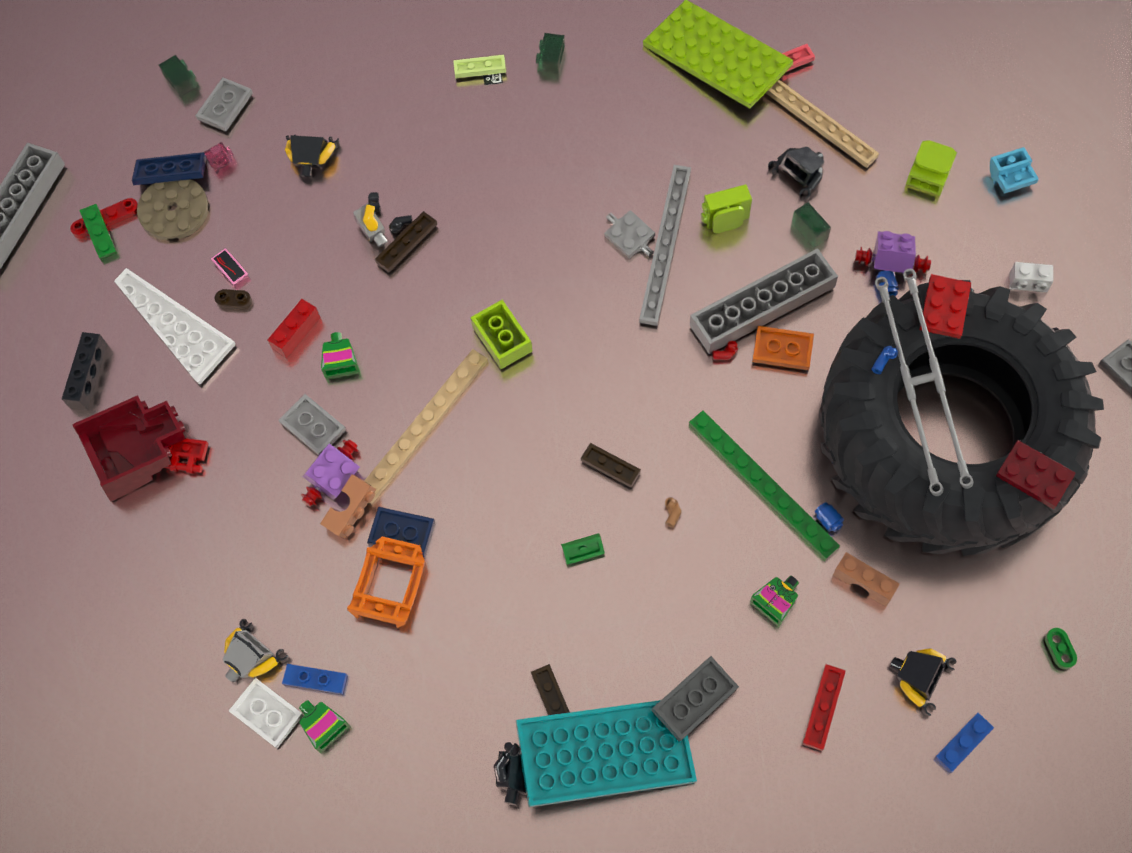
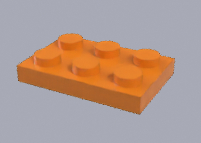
(783, 348)

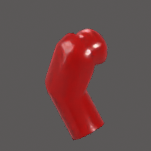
(727, 353)

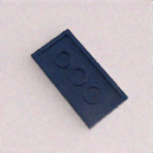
(169, 168)

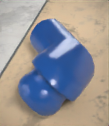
(887, 352)

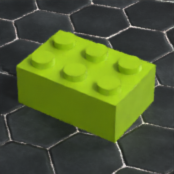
(501, 334)

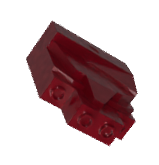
(129, 443)

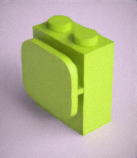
(931, 167)
(726, 208)

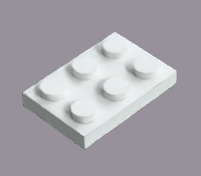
(266, 713)

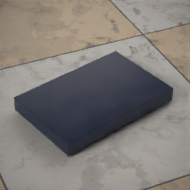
(401, 527)

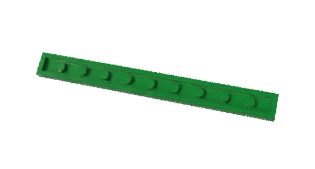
(764, 485)

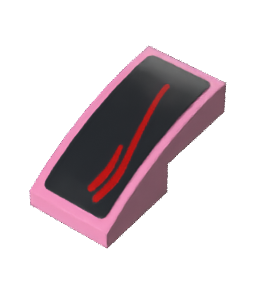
(229, 267)

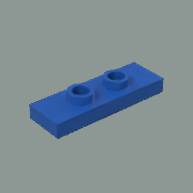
(314, 679)

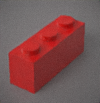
(294, 328)

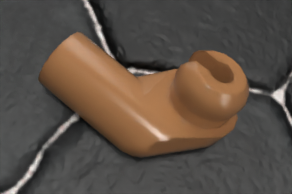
(674, 511)

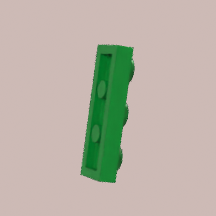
(98, 231)

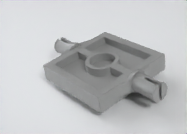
(629, 234)

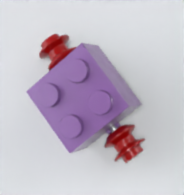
(894, 253)
(330, 472)

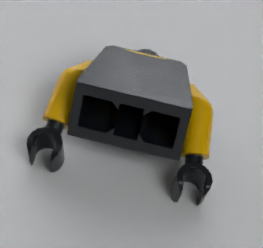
(309, 152)
(920, 675)

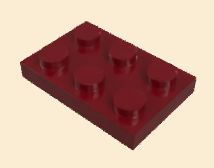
(1036, 474)

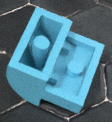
(1013, 170)

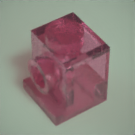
(218, 156)

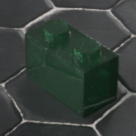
(551, 53)
(177, 75)
(811, 224)

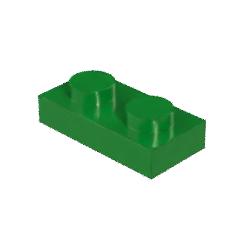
(583, 548)

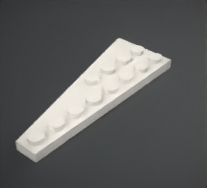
(187, 336)

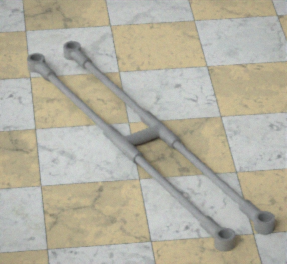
(935, 375)

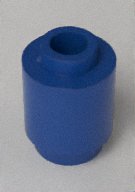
(892, 282)
(829, 517)

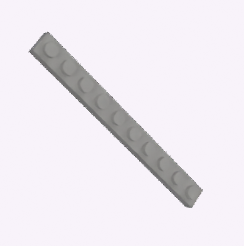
(665, 245)

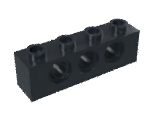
(84, 371)

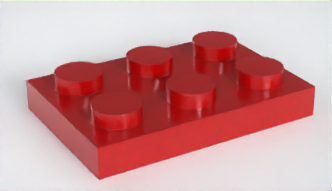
(946, 305)

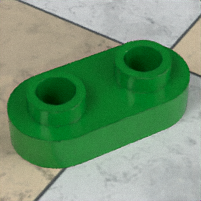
(1062, 648)

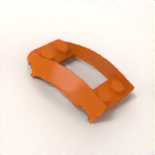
(384, 609)

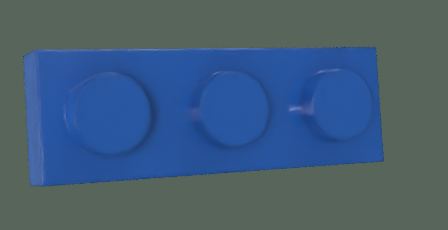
(964, 742)

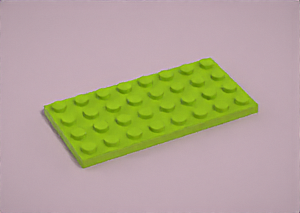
(718, 53)

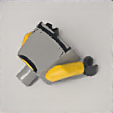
(369, 222)
(248, 655)

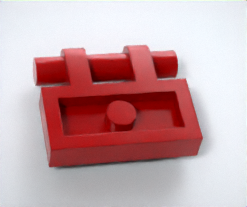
(188, 449)

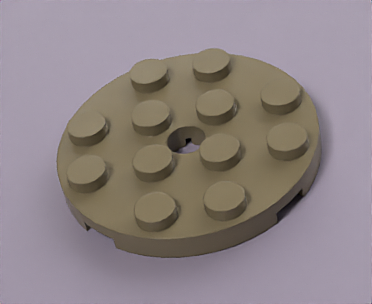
(184, 220)

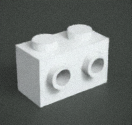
(1031, 277)

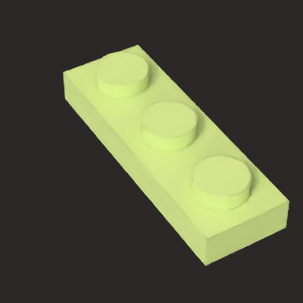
(479, 66)

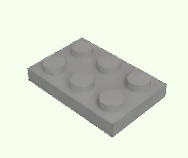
(224, 104)
(312, 424)

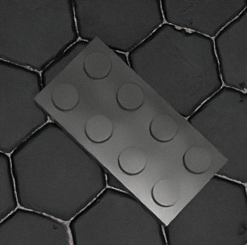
(694, 698)

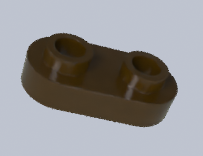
(232, 300)

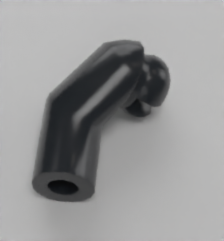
(398, 222)

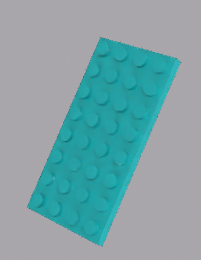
(600, 754)

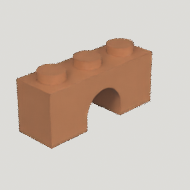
(342, 522)
(854, 571)

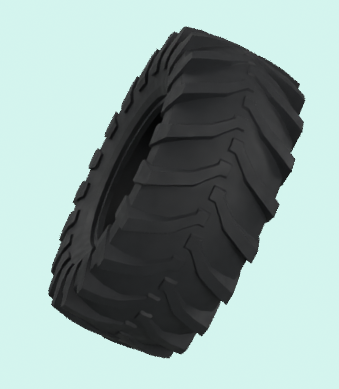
(1004, 352)

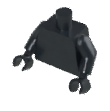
(803, 166)
(510, 773)

